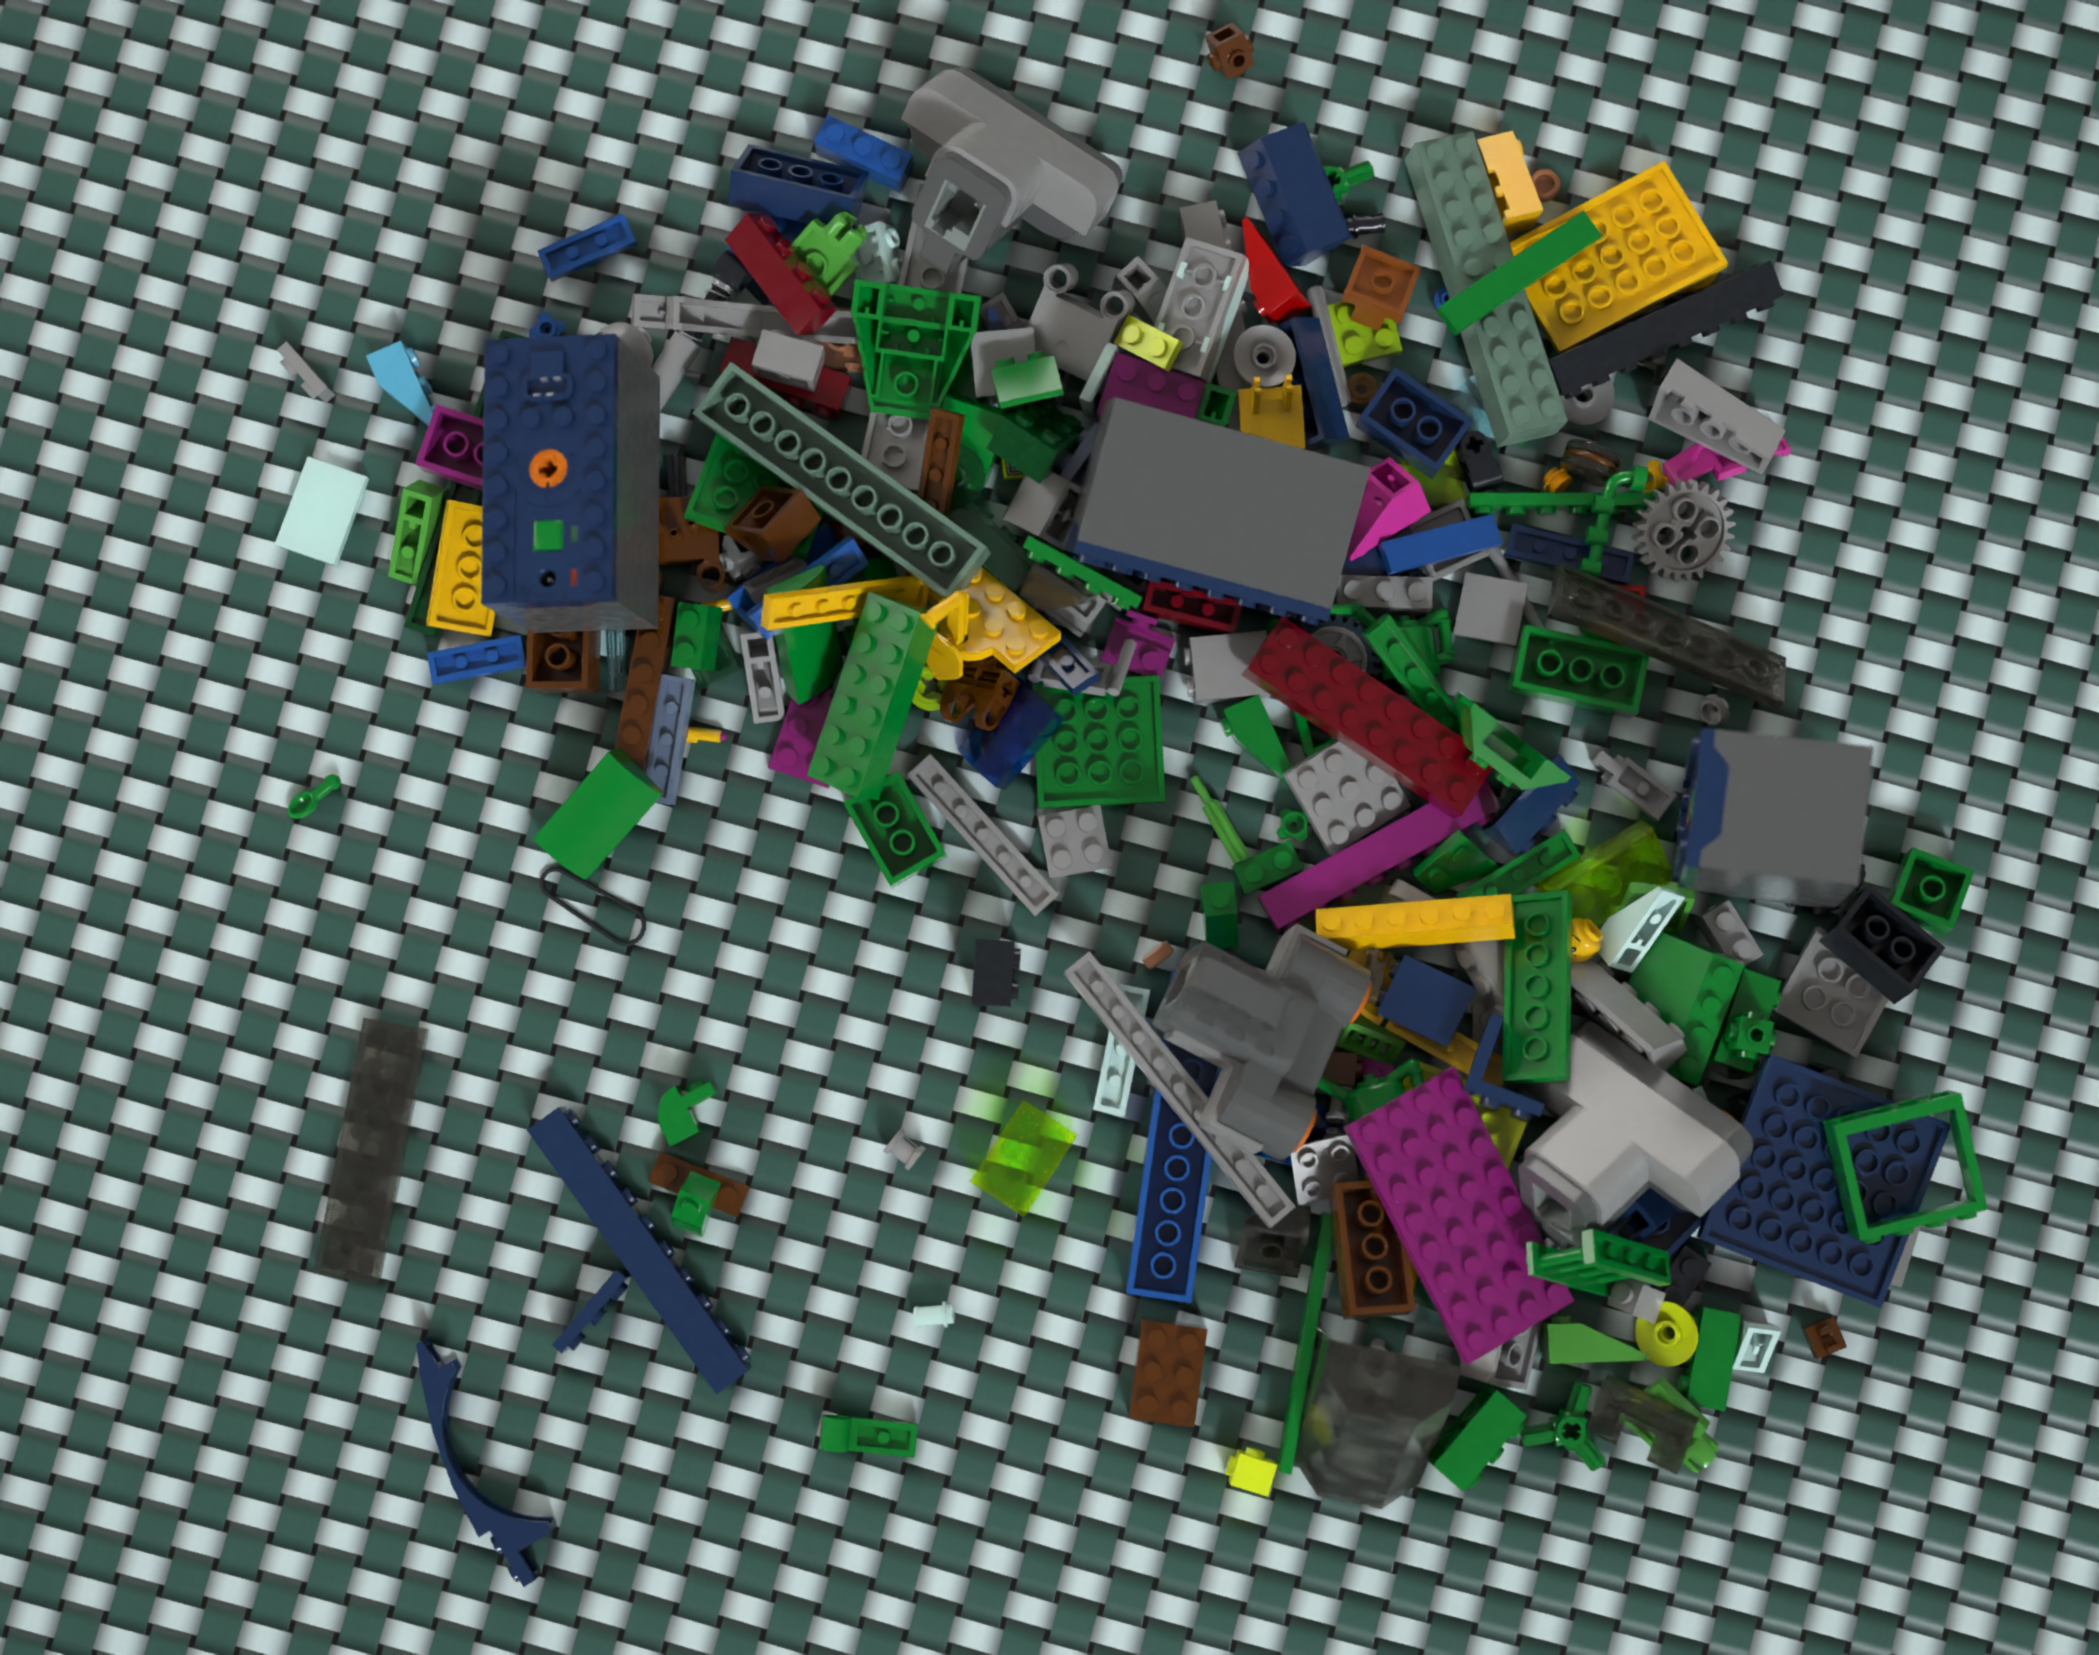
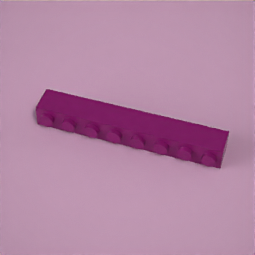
(1370, 858)

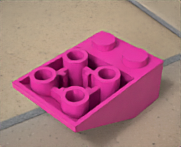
(1387, 506)

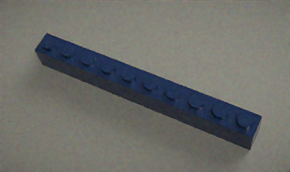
(640, 1249)

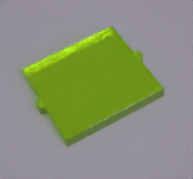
(1446, 484)

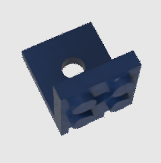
(1489, 1094)

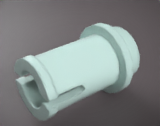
(934, 1315)

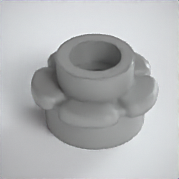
(1710, 714)

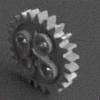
(1663, 513)

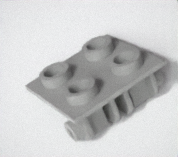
(1322, 1164)

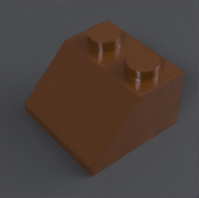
(773, 522)

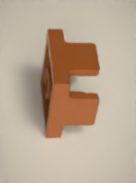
(1379, 287)

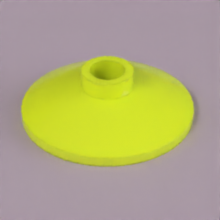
(1658, 1345)

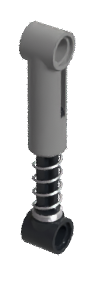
(683, 347)

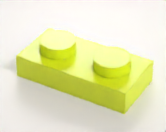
(1148, 343)

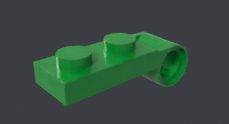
(868, 1435)

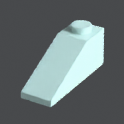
(1636, 927)

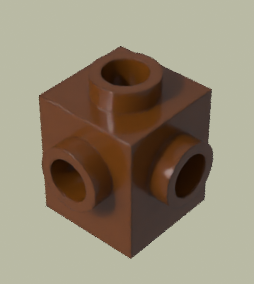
(1229, 51)

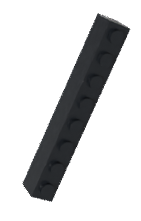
(1664, 327)

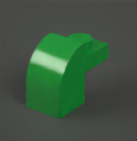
(675, 1111)

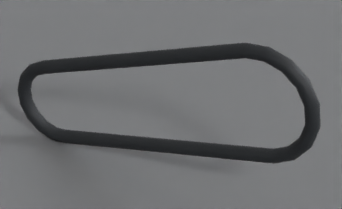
(583, 918)

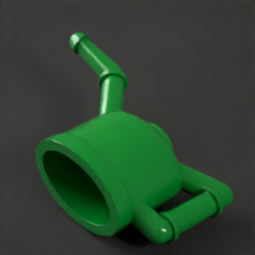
(1417, 632)
(1373, 1091)

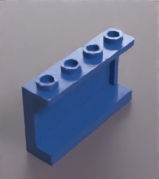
(840, 562)

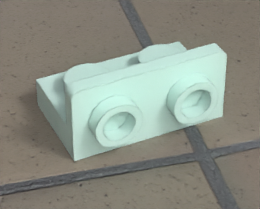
(879, 255)

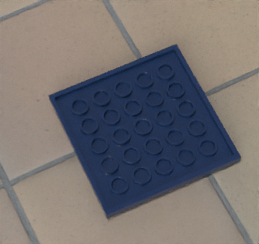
(1788, 1195)

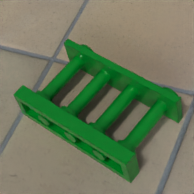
(1598, 1262)

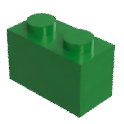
(696, 636)

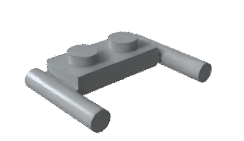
(1110, 675)

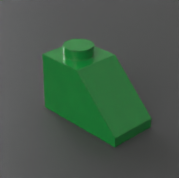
(1219, 914)
(695, 1203)

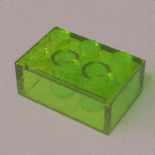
(1023, 1158)

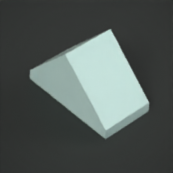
(1755, 1345)

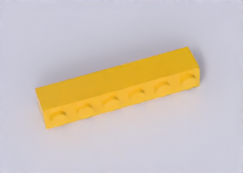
(1418, 922)

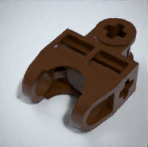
(981, 688)

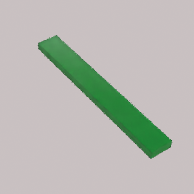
(1305, 1344)

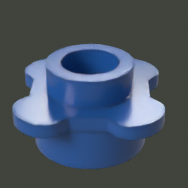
(545, 321)

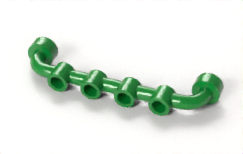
(1598, 535)

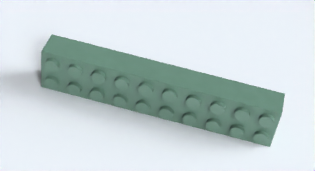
(1469, 245)
(841, 482)

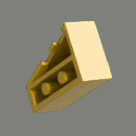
(1510, 181)

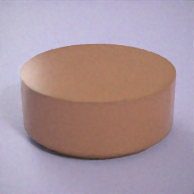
(1546, 184)
(1157, 955)

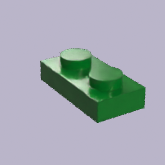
(1267, 867)

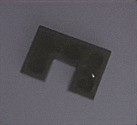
(1624, 1403)

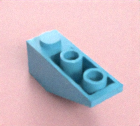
(398, 376)

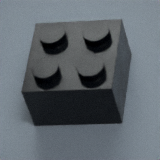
(994, 973)

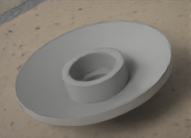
(1272, 344)
(1597, 404)

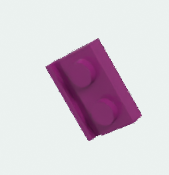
(1150, 652)

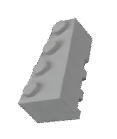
(1715, 418)

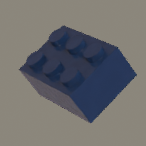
(1413, 423)

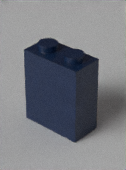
(1424, 1001)

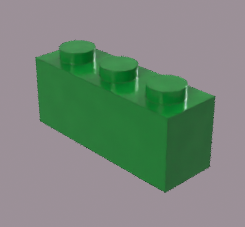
(1753, 994)
(1711, 1365)

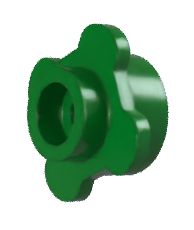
(1285, 830)

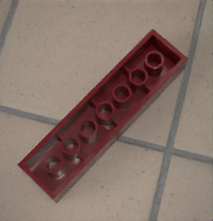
(1366, 717)

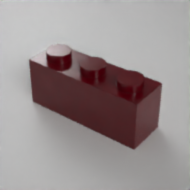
(1190, 608)

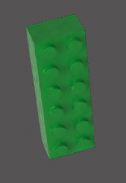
(872, 697)

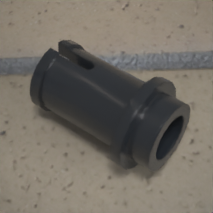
(1366, 224)

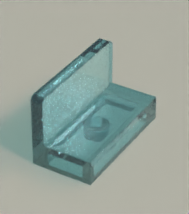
(1469, 401)

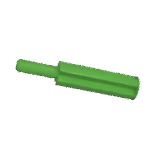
(1221, 823)

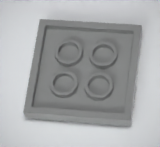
(1344, 795)
(1830, 998)

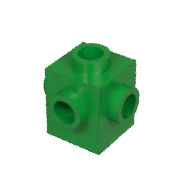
(1739, 1037)

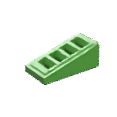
(1362, 1047)

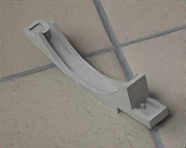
(729, 318)

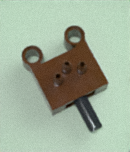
(682, 540)

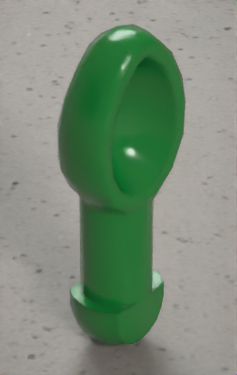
(307, 802)

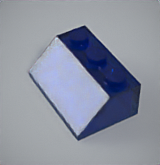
(1009, 747)

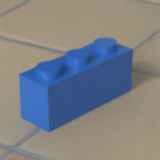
(864, 152)

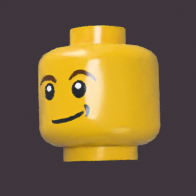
(1585, 939)

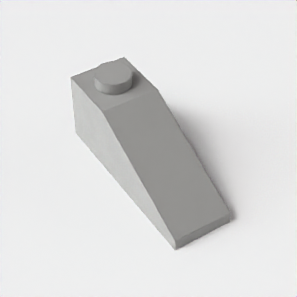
(762, 676)

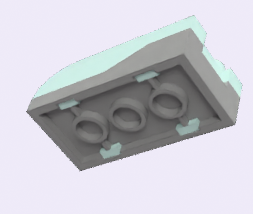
(1202, 305)

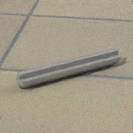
(1320, 310)

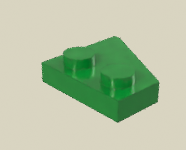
(1454, 863)

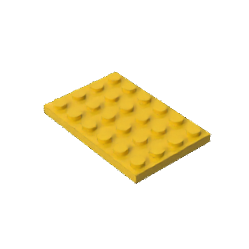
(1646, 254)

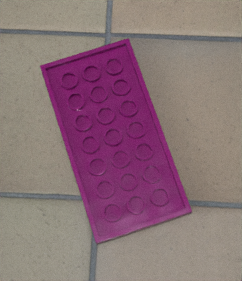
(1456, 1213)

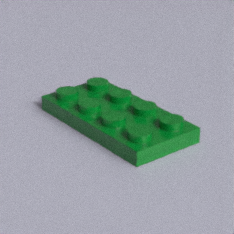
(1094, 579)

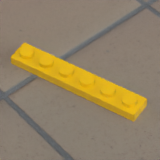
(836, 601)

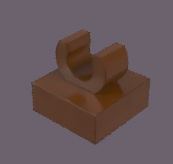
(1824, 1337)

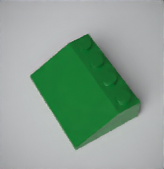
(1690, 989)

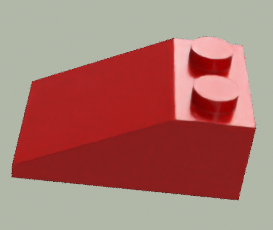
(1273, 286)

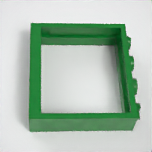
(1839, 1127)

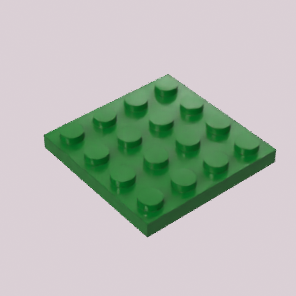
(727, 484)
(1104, 748)

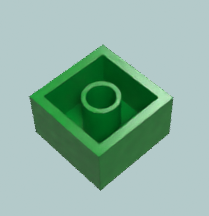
(1930, 890)

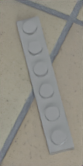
(982, 835)

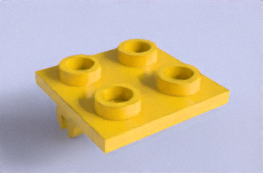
(1273, 412)

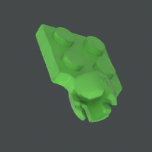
(831, 249)
(1702, 1445)

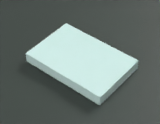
(322, 511)

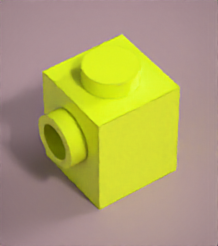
(1251, 1471)

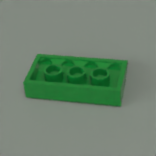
(811, 652)
(598, 814)

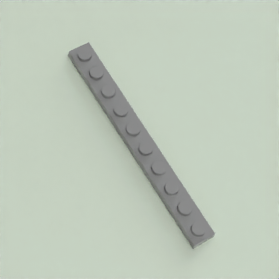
(1175, 1086)

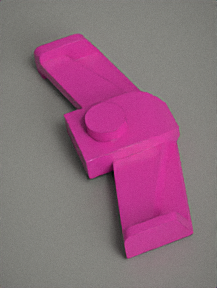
(1699, 460)

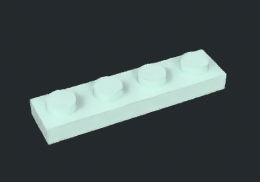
(1117, 1064)

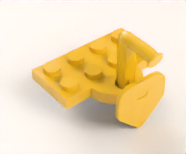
(983, 623)

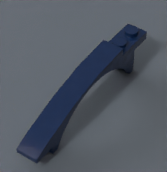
(509, 1528)

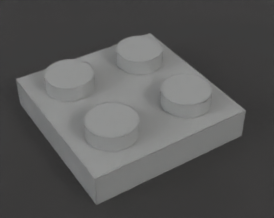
(1074, 841)

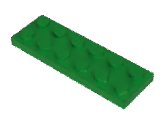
(1538, 989)

